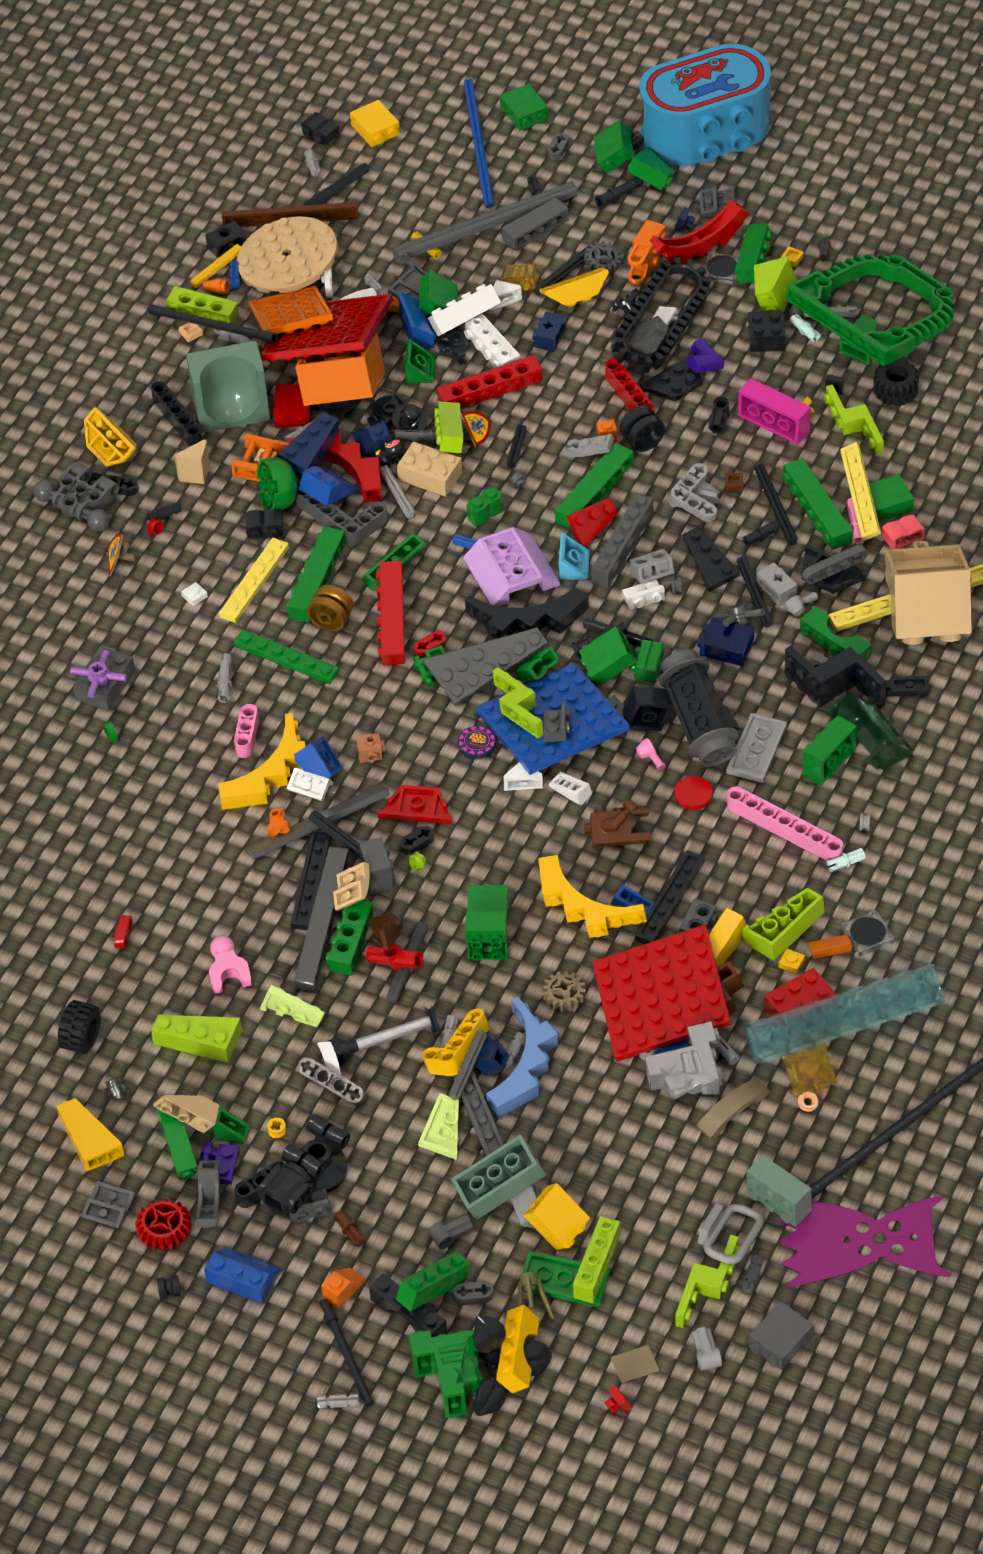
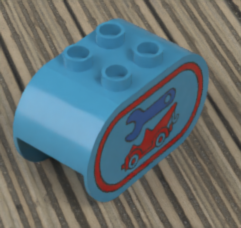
(706, 104)

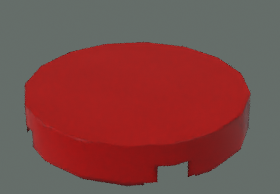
(693, 792)

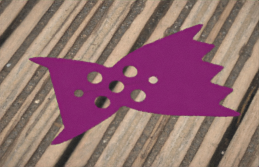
(825, 1255)

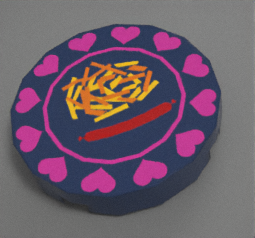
(476, 742)

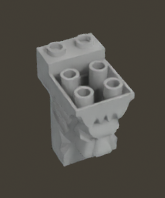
(688, 1068)

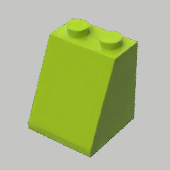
(772, 283)

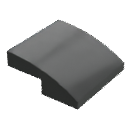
(714, 201)
(108, 1205)

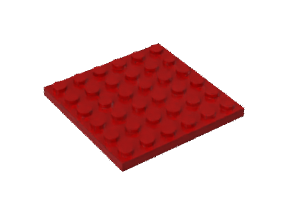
(660, 991)

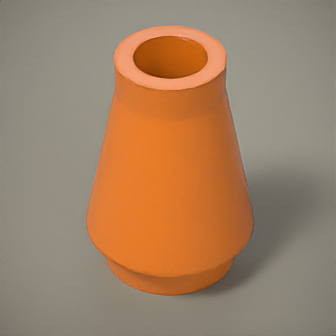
(217, 286)

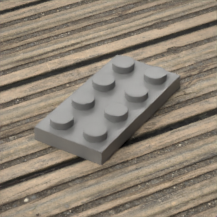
(757, 747)

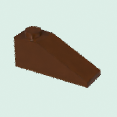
(386, 929)

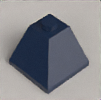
(373, 437)

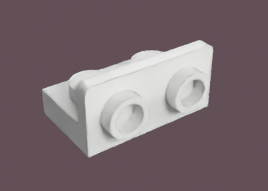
(643, 594)
(309, 784)

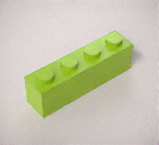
(448, 427)

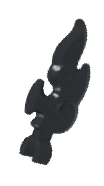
(456, 344)

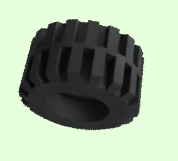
(896, 382)
(79, 1027)

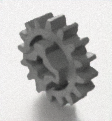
(602, 257)

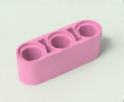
(246, 731)

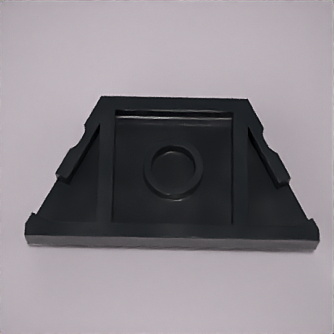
(674, 381)
(837, 581)

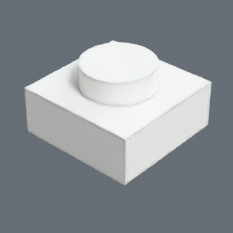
(194, 594)

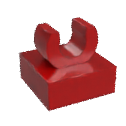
(617, 1400)

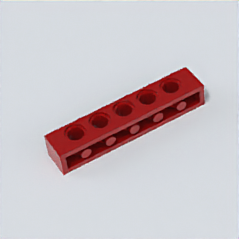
(492, 383)

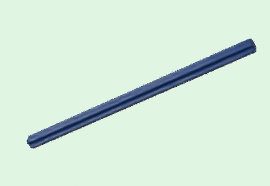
(478, 143)

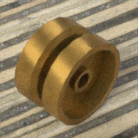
(330, 608)

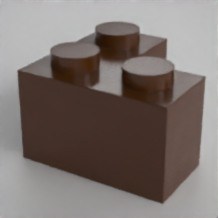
(730, 983)

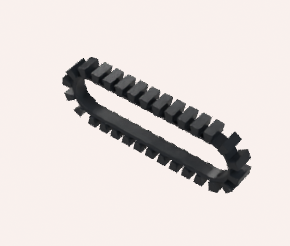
(640, 305)

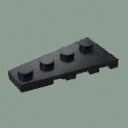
(712, 563)

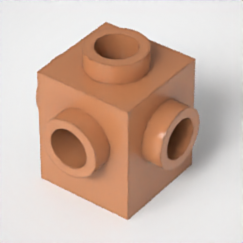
(370, 747)

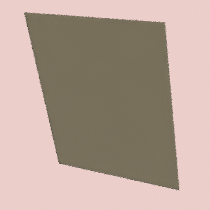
(634, 1364)

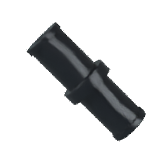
(760, 534)

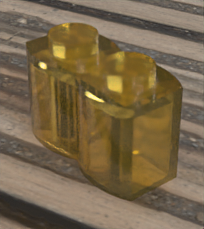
(525, 275)

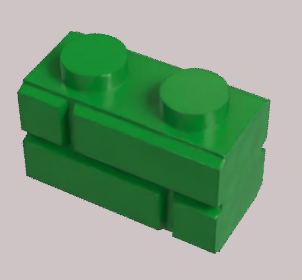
(648, 660)

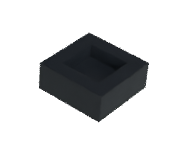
(837, 382)

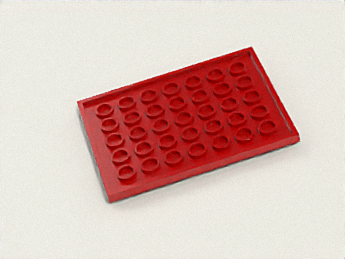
(349, 330)

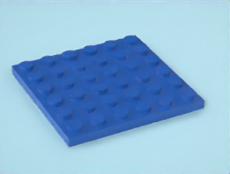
(591, 719)

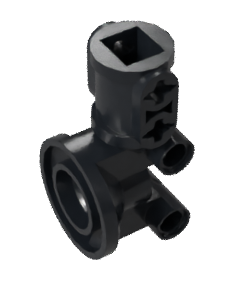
(294, 1181)

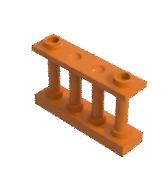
(247, 470)

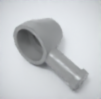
(795, 604)

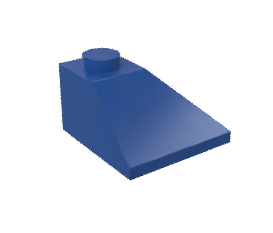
(318, 759)

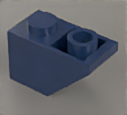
(492, 1056)

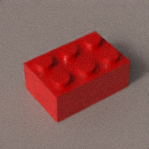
(797, 992)

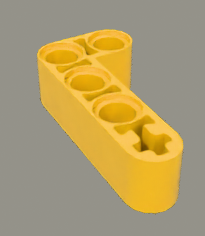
(449, 1059)

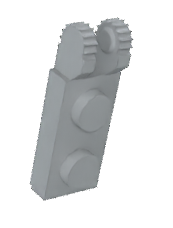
(589, 446)

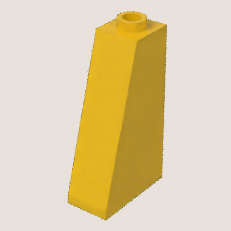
(726, 935)
(89, 1136)

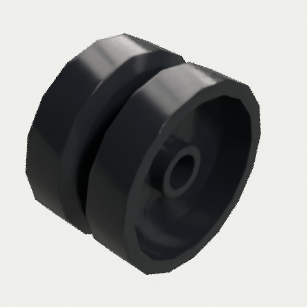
(642, 428)

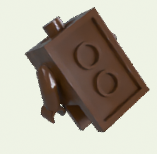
(614, 827)

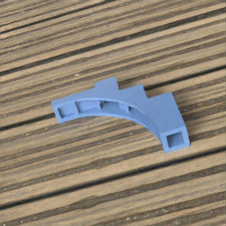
(522, 1083)

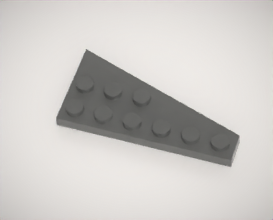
(470, 668)

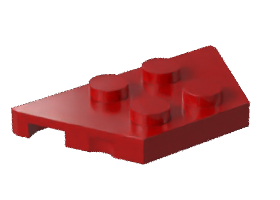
(416, 804)

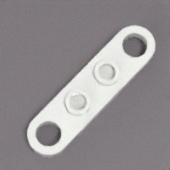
(326, 278)

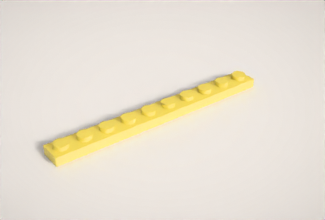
(881, 606)

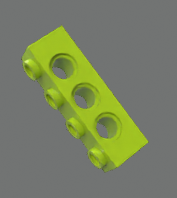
(202, 305)
(596, 1259)

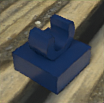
(684, 220)

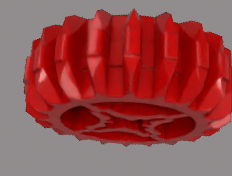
(160, 1231)

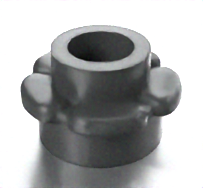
(518, 480)

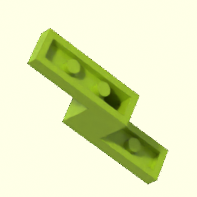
(854, 419)
(518, 702)
(706, 1282)

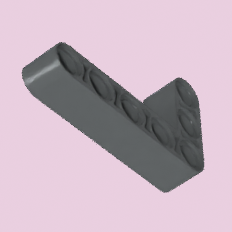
(330, 516)

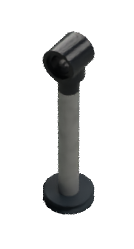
(344, 1049)

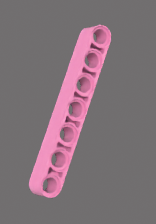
(784, 824)

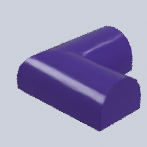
(704, 357)

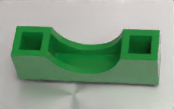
(816, 626)

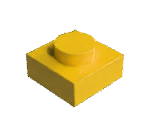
(794, 255)
(791, 961)

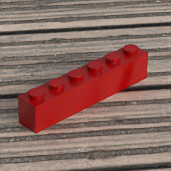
(392, 613)

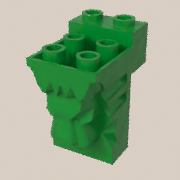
(487, 922)
(454, 1362)

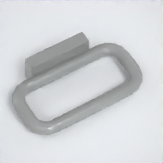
(714, 1224)

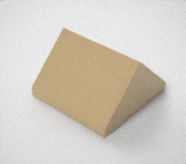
(193, 463)

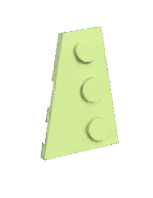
(291, 1005)
(442, 1128)

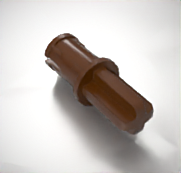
(349, 1228)

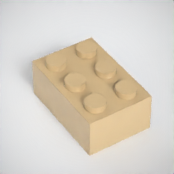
(429, 469)

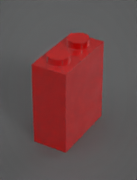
(289, 407)

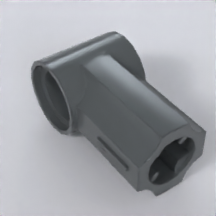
(446, 1233)

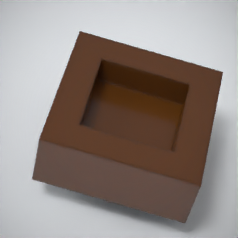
(733, 481)

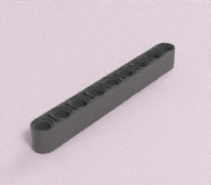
(321, 920)

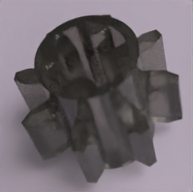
(115, 1088)

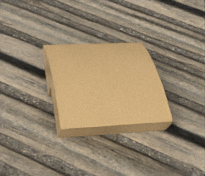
(352, 886)

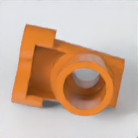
(278, 823)

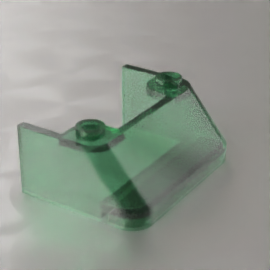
(872, 730)

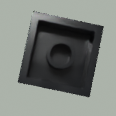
(766, 331)
(647, 708)

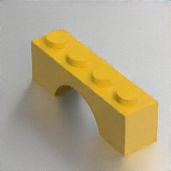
(513, 1368)

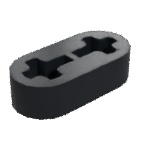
(417, 840)

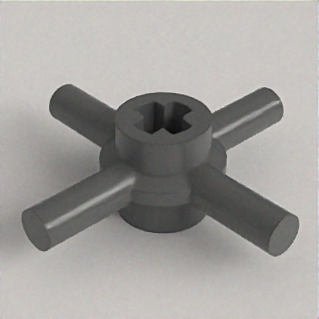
(739, 614)

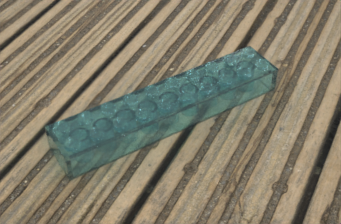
(843, 1013)

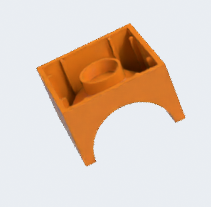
(341, 375)

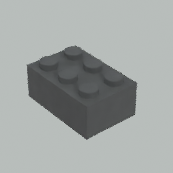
(106, 694)

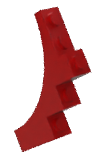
(699, 242)
(363, 470)

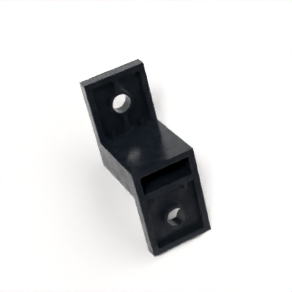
(835, 677)

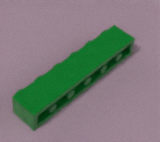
(596, 482)
(817, 504)
(316, 571)

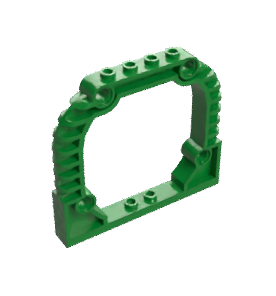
(878, 345)

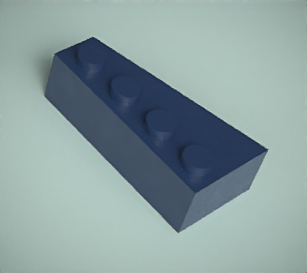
(311, 444)

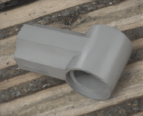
(707, 1354)

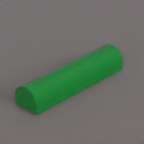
(403, 552)

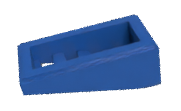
(630, 894)

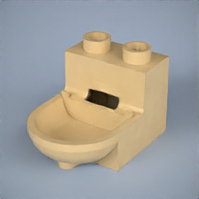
(929, 592)

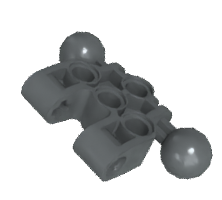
(78, 497)

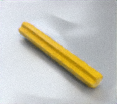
(214, 267)

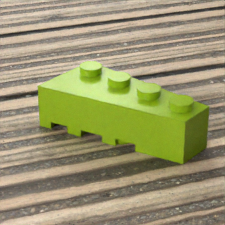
(785, 924)
(198, 1035)

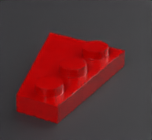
(591, 520)

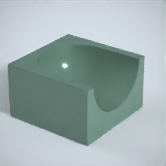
(228, 386)

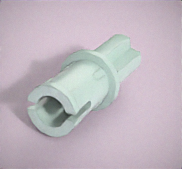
(846, 860)

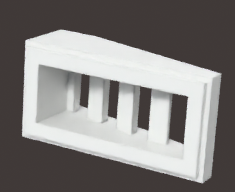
(577, 791)

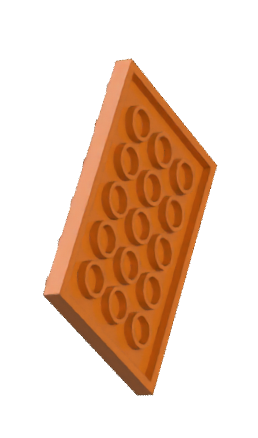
(291, 310)

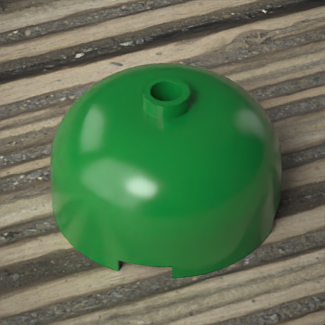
(276, 483)

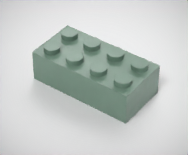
(498, 1177)

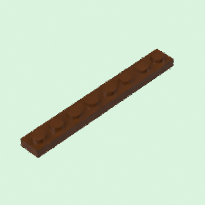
(264, 216)

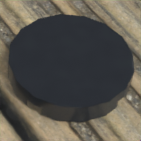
(386, 406)

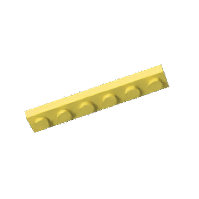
(860, 491)
(254, 580)

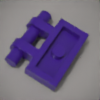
(226, 1155)

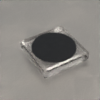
(721, 268)
(868, 933)

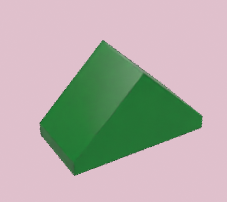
(230, 1127)

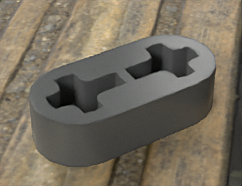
(559, 143)
(473, 1293)

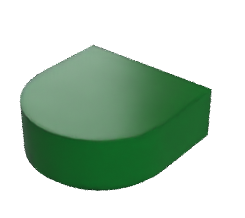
(110, 731)

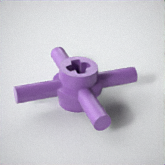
(98, 674)

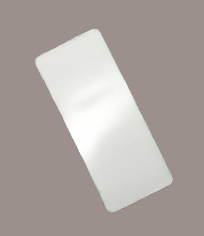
(329, 1057)

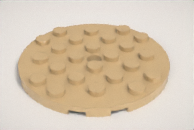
(311, 252)

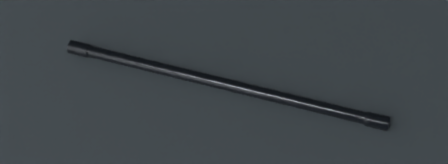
(818, 1186)

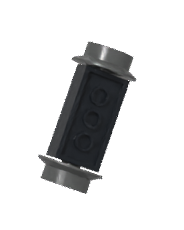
(698, 708)

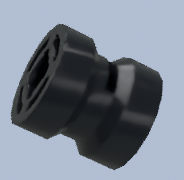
(168, 1287)

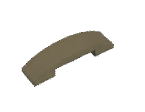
(730, 1106)

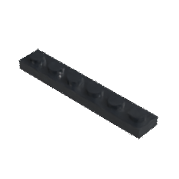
(310, 879)
(670, 897)

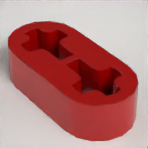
(429, 642)
(123, 931)

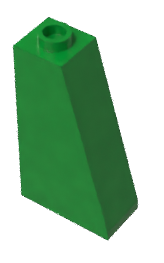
(178, 1145)

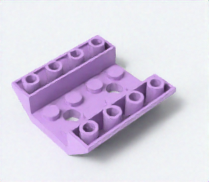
(495, 567)

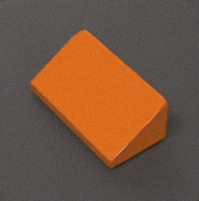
(830, 946)

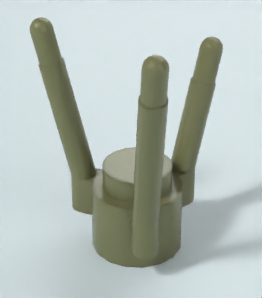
(529, 1282)

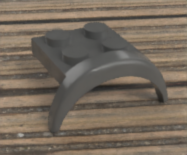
(409, 281)

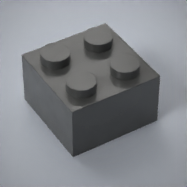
(380, 865)

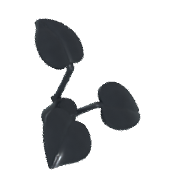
(486, 1337)

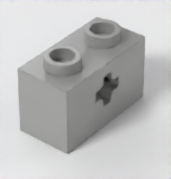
(776, 584)

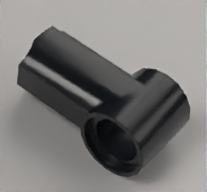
(719, 415)

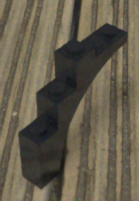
(554, 614)

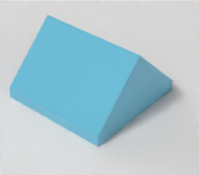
(573, 559)

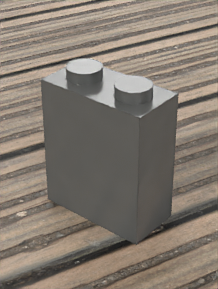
(646, 336)
(780, 1335)

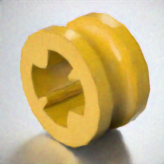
(276, 1122)

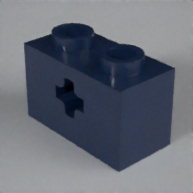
(549, 331)

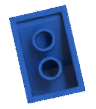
(325, 485)

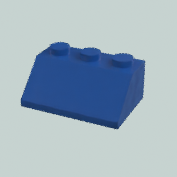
(415, 321)
(241, 1274)

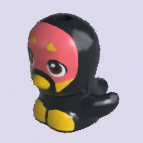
(391, 450)

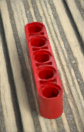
(625, 386)

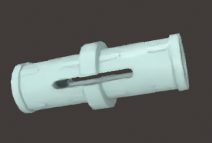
(805, 328)

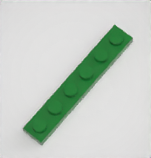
(286, 656)

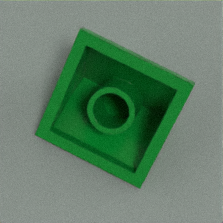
(419, 364)

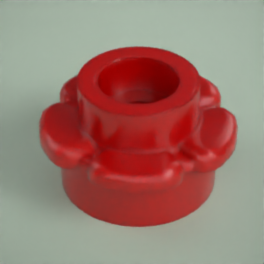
(155, 526)

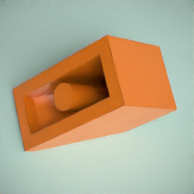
(341, 1286)

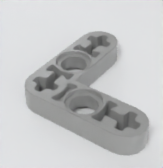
(688, 494)

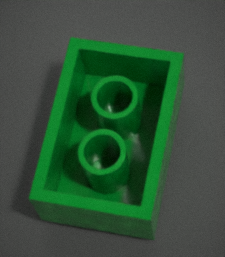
(829, 750)

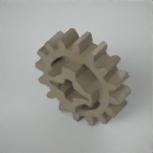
(564, 991)

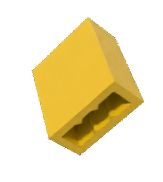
(374, 123)
(557, 1217)

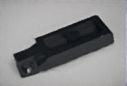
(907, 686)

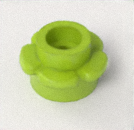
(417, 861)

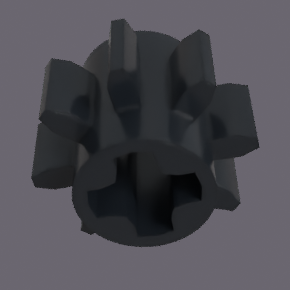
(637, 140)

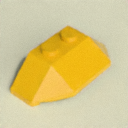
(577, 288)
(107, 439)

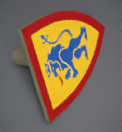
(476, 426)
(116, 552)

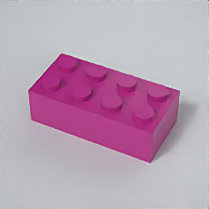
(774, 411)

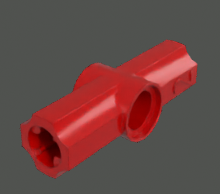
(395, 957)

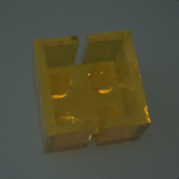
(809, 1068)

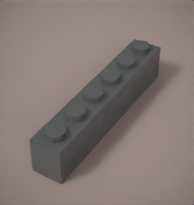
(622, 540)

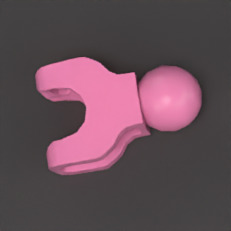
(227, 964)

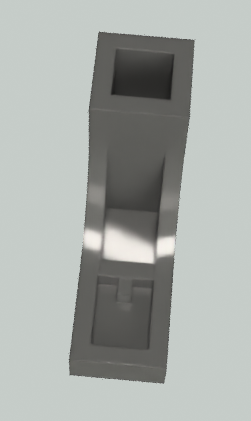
(208, 1194)

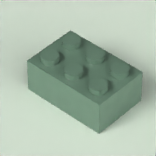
(779, 1191)

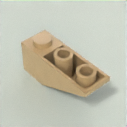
(192, 1110)

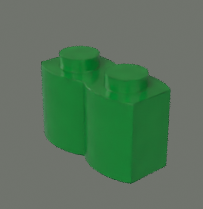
(484, 506)
(537, 665)

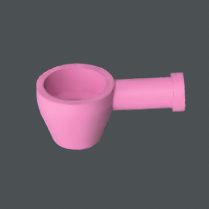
(646, 750)

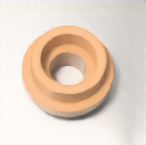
(814, 1102)

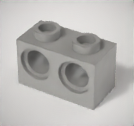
(651, 566)

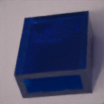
(726, 643)

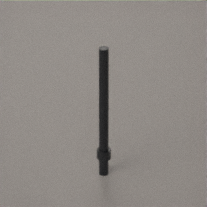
(332, 1320)

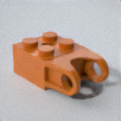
(643, 256)

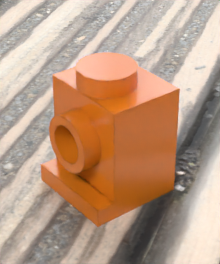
(607, 427)

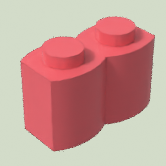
(903, 532)

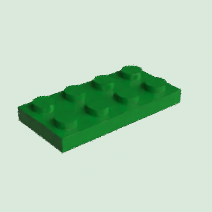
(558, 1276)

